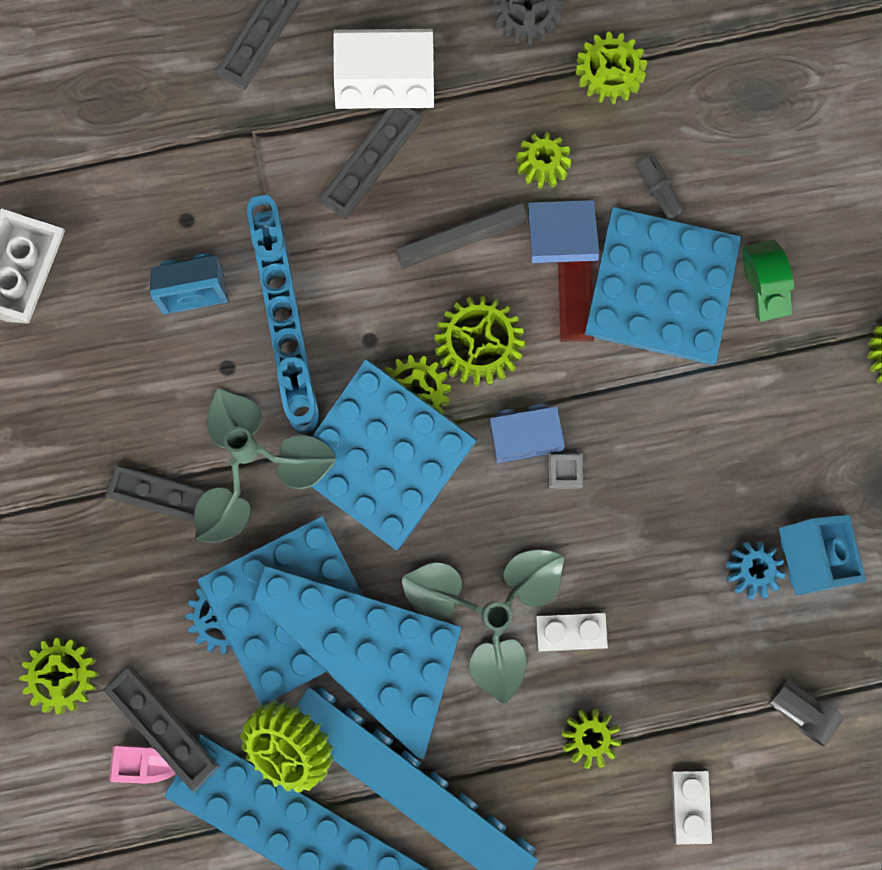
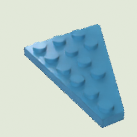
(375, 651)

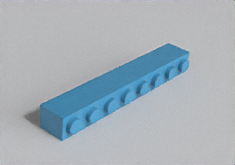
(414, 792)

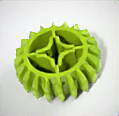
(466, 334)
(286, 746)

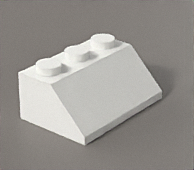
(384, 68)
(25, 261)

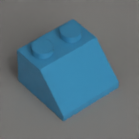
(188, 284)
(821, 554)

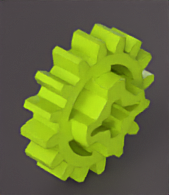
(611, 55)
(418, 379)
(59, 689)

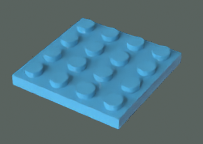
(663, 286)
(389, 454)
(265, 651)

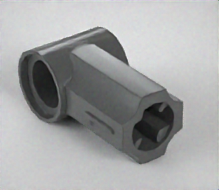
(813, 716)

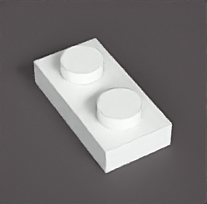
(571, 632)
(691, 807)

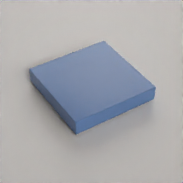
(563, 231)

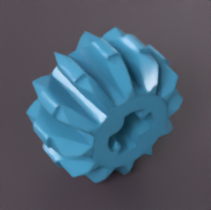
(765, 578)

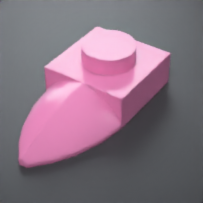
(138, 765)

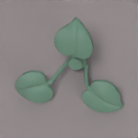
(231, 426)
(500, 665)

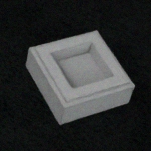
(565, 471)

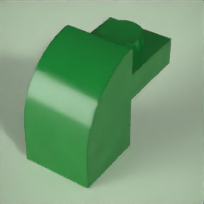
(771, 279)

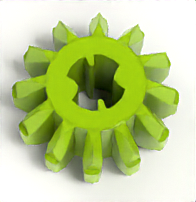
(549, 151)
(595, 727)

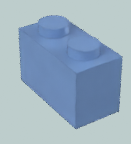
(526, 433)

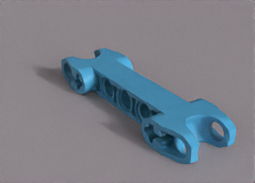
(277, 264)

